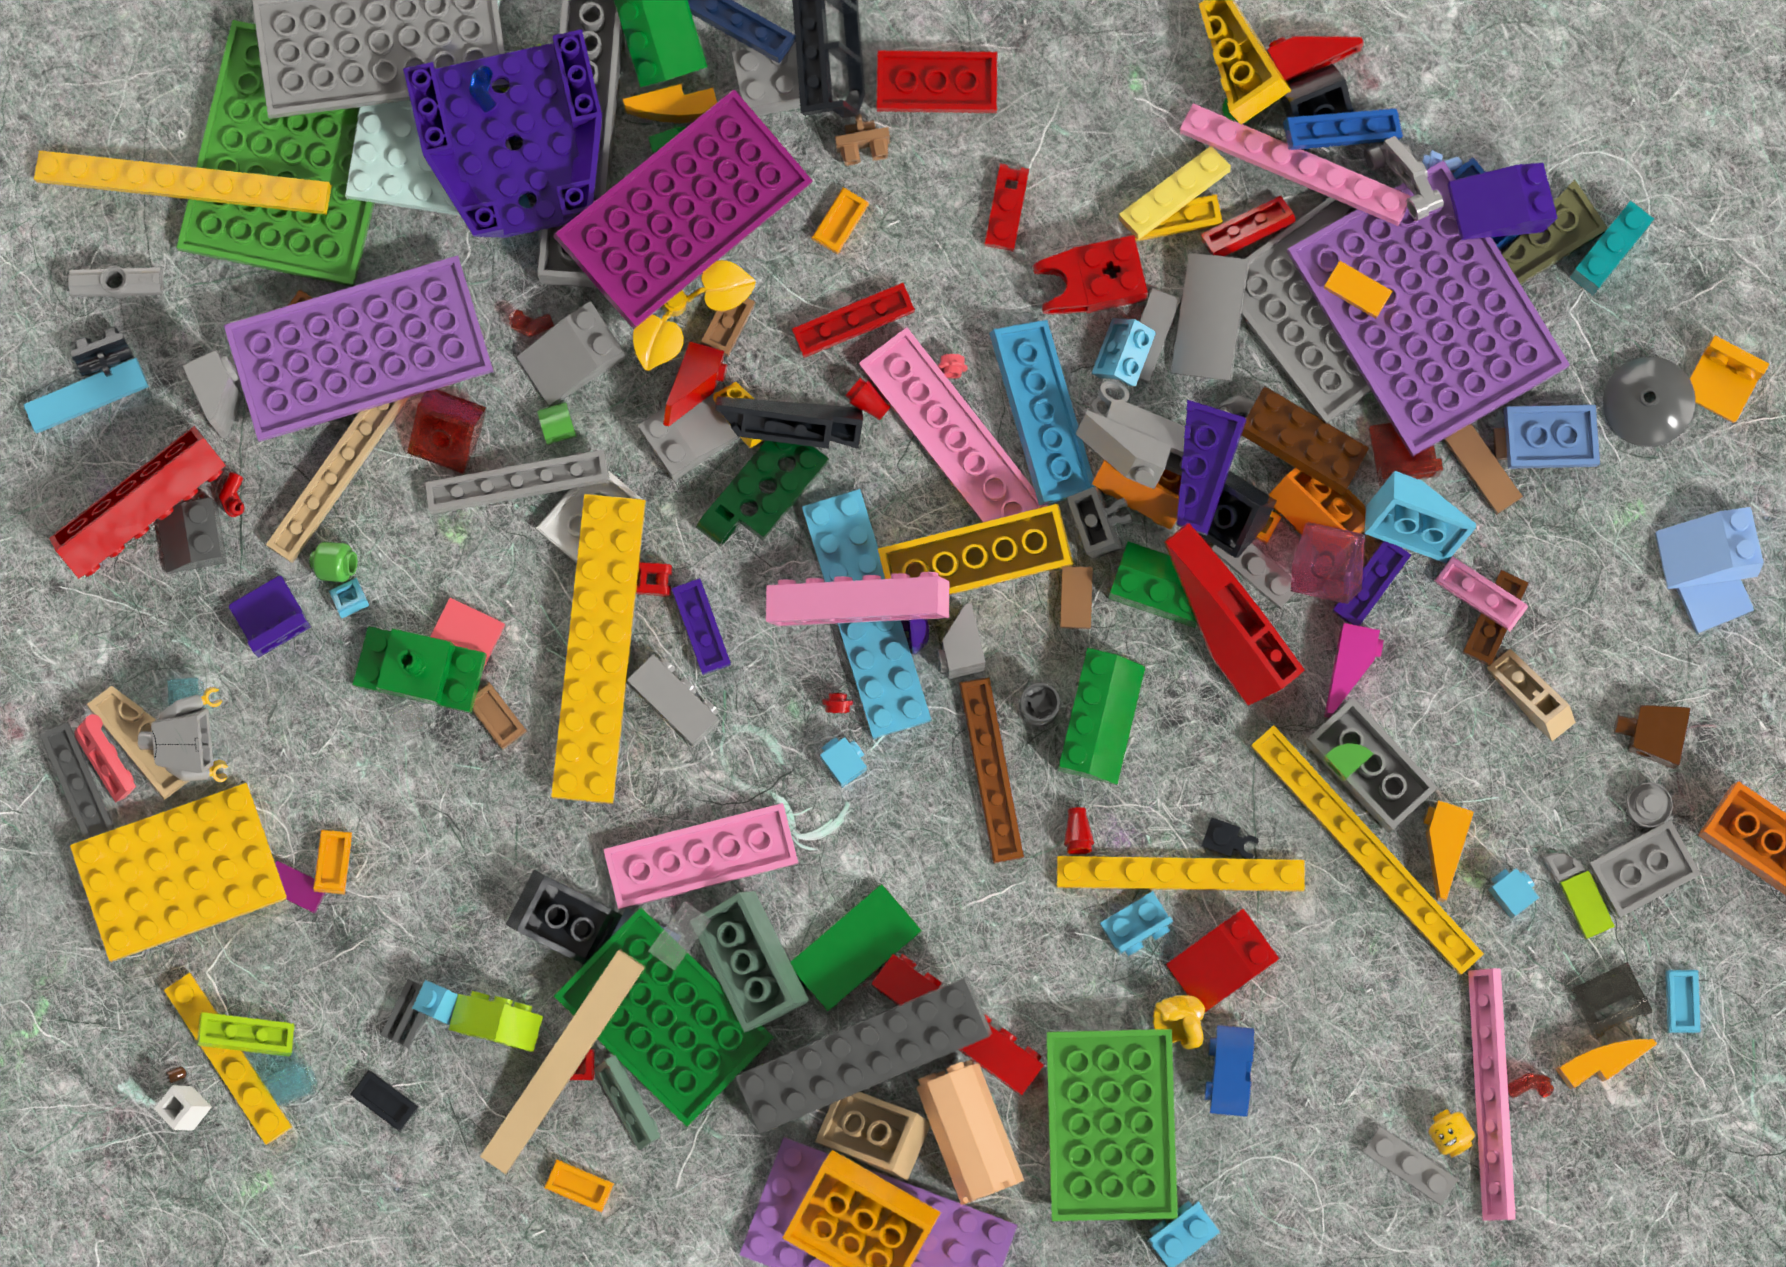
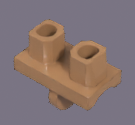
(849, 144)

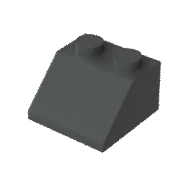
(192, 536)

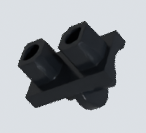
(101, 354)

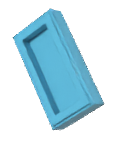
(1682, 1001)

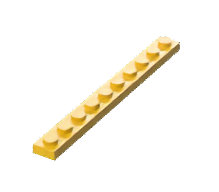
(182, 182)
(1367, 850)

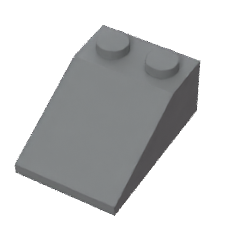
(571, 354)
(689, 439)

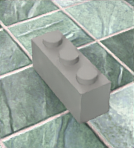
(674, 700)

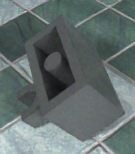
(1095, 521)

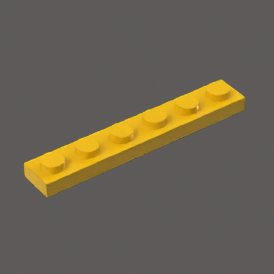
(231, 1064)

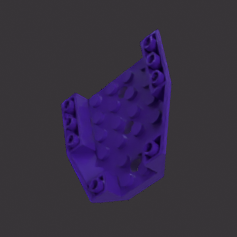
(547, 106)

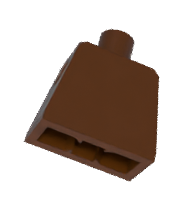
(1656, 732)

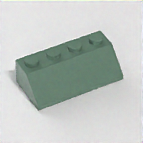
(750, 961)

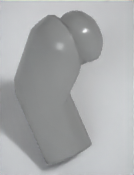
(1236, 405)

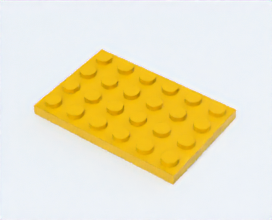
(178, 872)

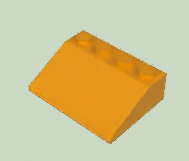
(859, 1219)

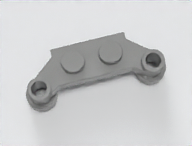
(1409, 171)

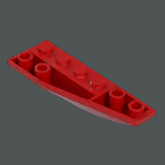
(1230, 621)

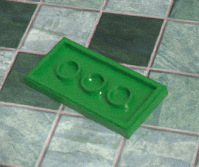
(855, 947)

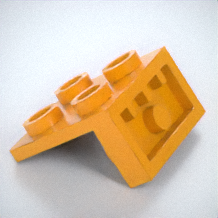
(1726, 378)

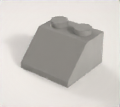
(962, 647)

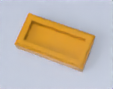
(840, 220)
(1357, 289)
(332, 862)
(579, 1185)

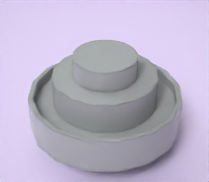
(1649, 805)

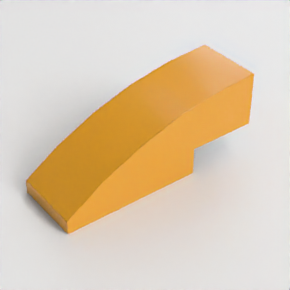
(671, 104)
(1603, 1061)

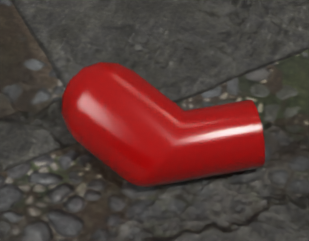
(229, 497)

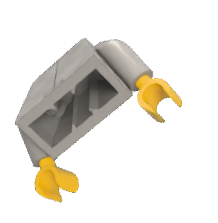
(184, 739)

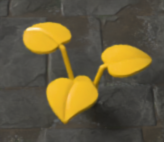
(661, 341)

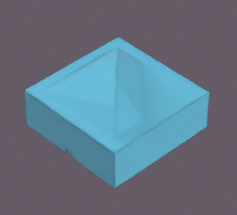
(349, 598)

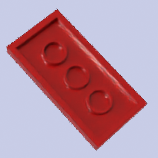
(936, 81)

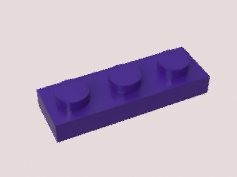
(1375, 580)
(701, 626)

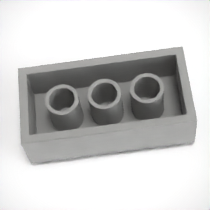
(1389, 780)

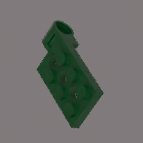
(725, 513)

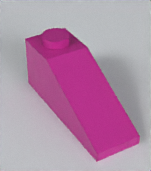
(1353, 657)

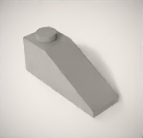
(1126, 449)

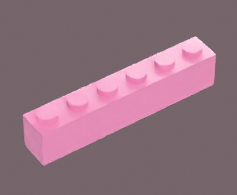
(857, 601)

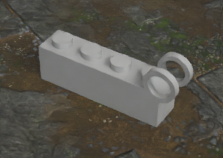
(1144, 422)

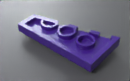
(1207, 456)

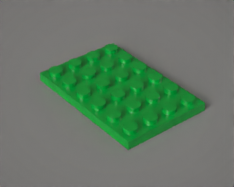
(672, 1025)

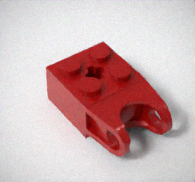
(1084, 279)

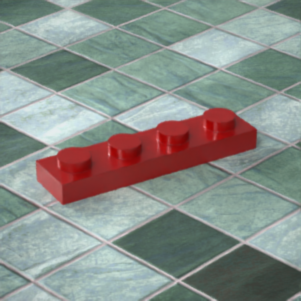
(853, 320)

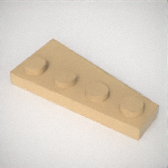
(124, 722)

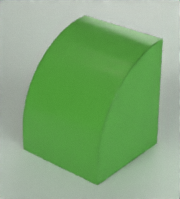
(556, 423)
(1346, 759)

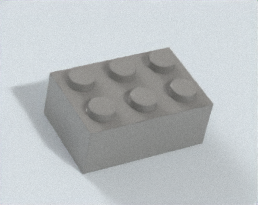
(766, 84)

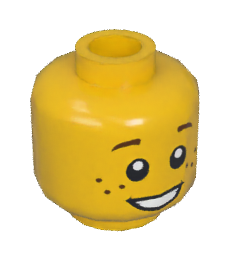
(1451, 1133)

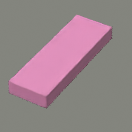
(1481, 593)

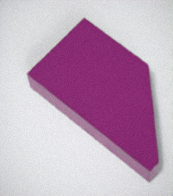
(299, 888)

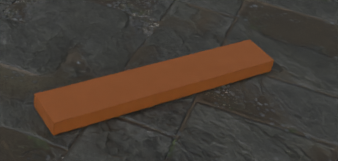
(991, 770)

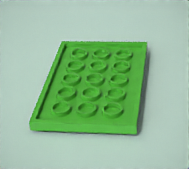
(1112, 1125)

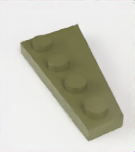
(1575, 227)

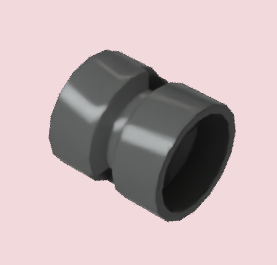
(1039, 704)

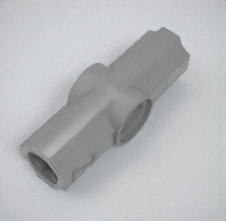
(97, 281)

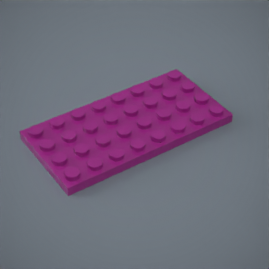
(683, 209)

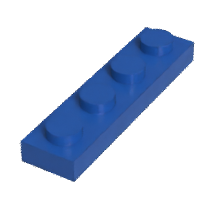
(1342, 129)

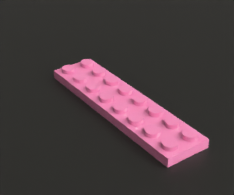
(948, 429)

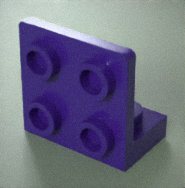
(269, 616)

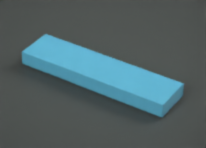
(85, 396)

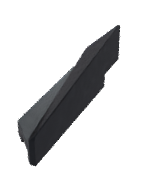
(792, 422)

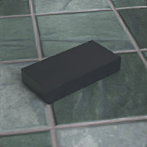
(384, 1100)

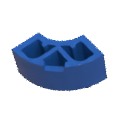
(1231, 1071)

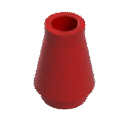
(867, 399)
(1078, 832)

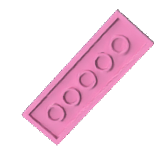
(700, 856)

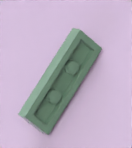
(627, 1102)

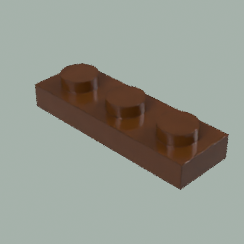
(1487, 634)

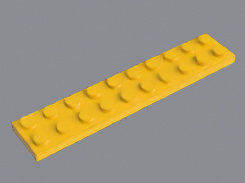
(598, 649)

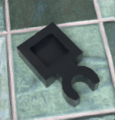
(1224, 838)

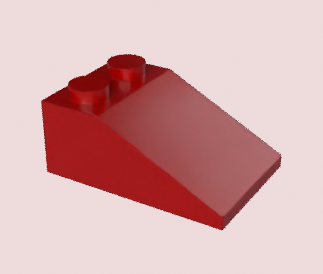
(1223, 960)

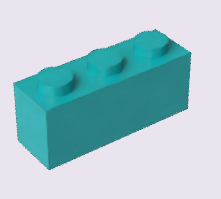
(1611, 248)

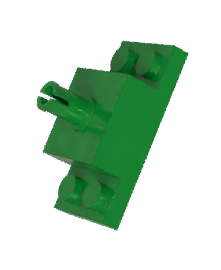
(419, 668)

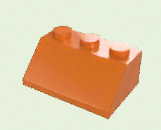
(1308, 500)
(1157, 503)

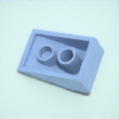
(1710, 549)

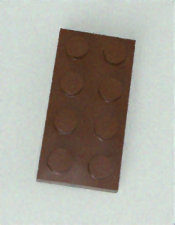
(1303, 440)

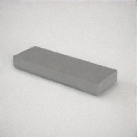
(1159, 317)

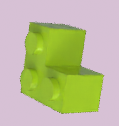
(496, 1020)

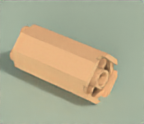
(969, 1131)

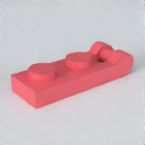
(104, 758)

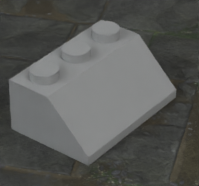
(217, 389)

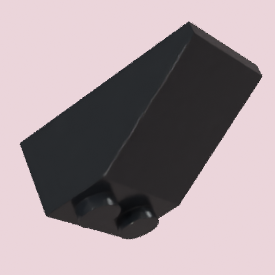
(562, 918)

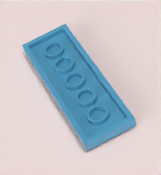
(1042, 411)

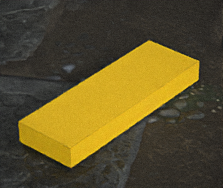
(1195, 215)

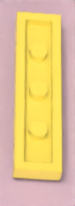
(1174, 192)

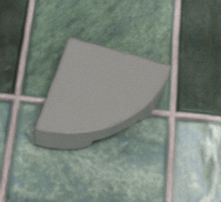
(1561, 866)

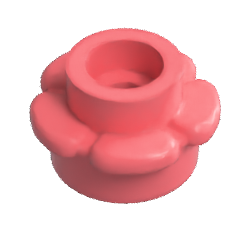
(952, 365)

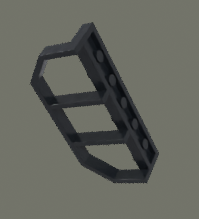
(814, 61)

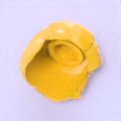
(1183, 1017)

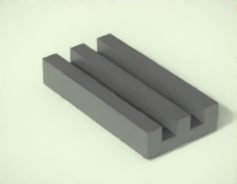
(395, 1013)

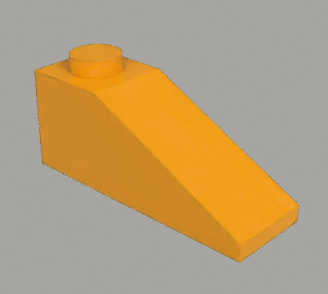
(1445, 841)

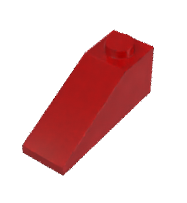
(1309, 53)
(695, 380)

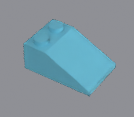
(1416, 518)

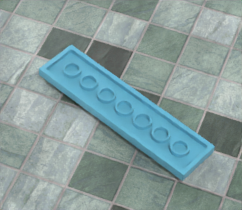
(874, 649)

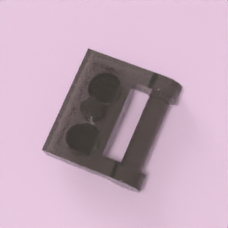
(1606, 990)

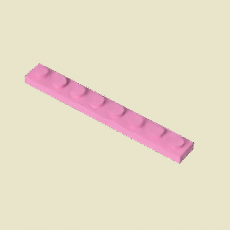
(1295, 164)
(1491, 1094)

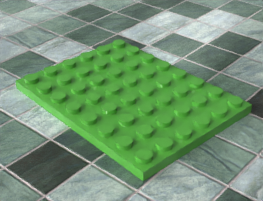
(296, 146)

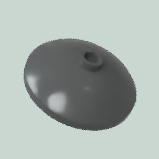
(1646, 422)

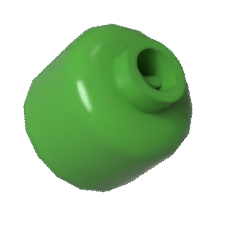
(333, 561)

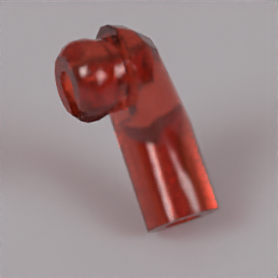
(527, 325)
(1531, 1081)

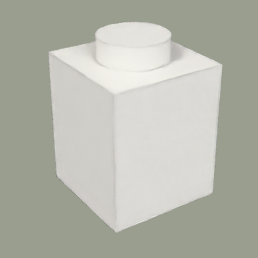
(182, 1107)

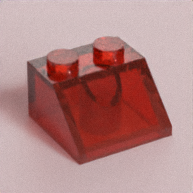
(446, 430)

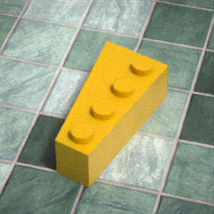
(1243, 63)

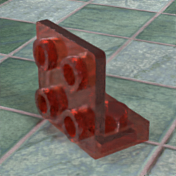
(1393, 456)

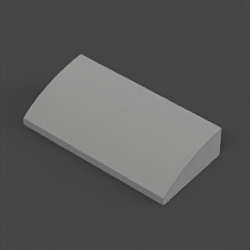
(1210, 316)

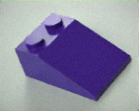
(1503, 202)

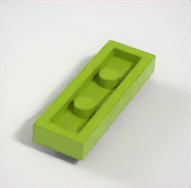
(245, 1034)

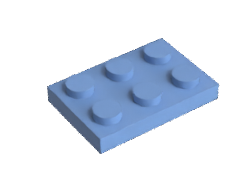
(1551, 436)

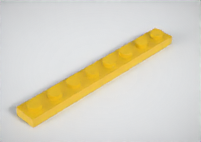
(1180, 873)

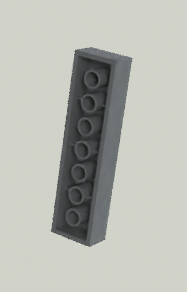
(863, 1055)

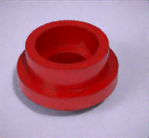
(837, 703)

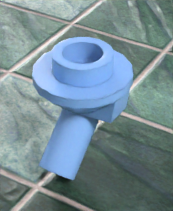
(1434, 158)

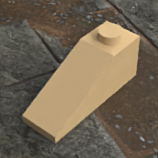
(1532, 695)

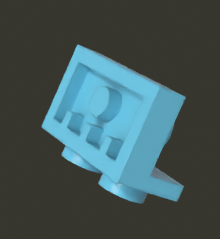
(1124, 351)
(1136, 924)
(1182, 1235)

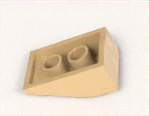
(874, 1133)

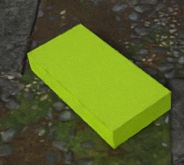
(1587, 904)

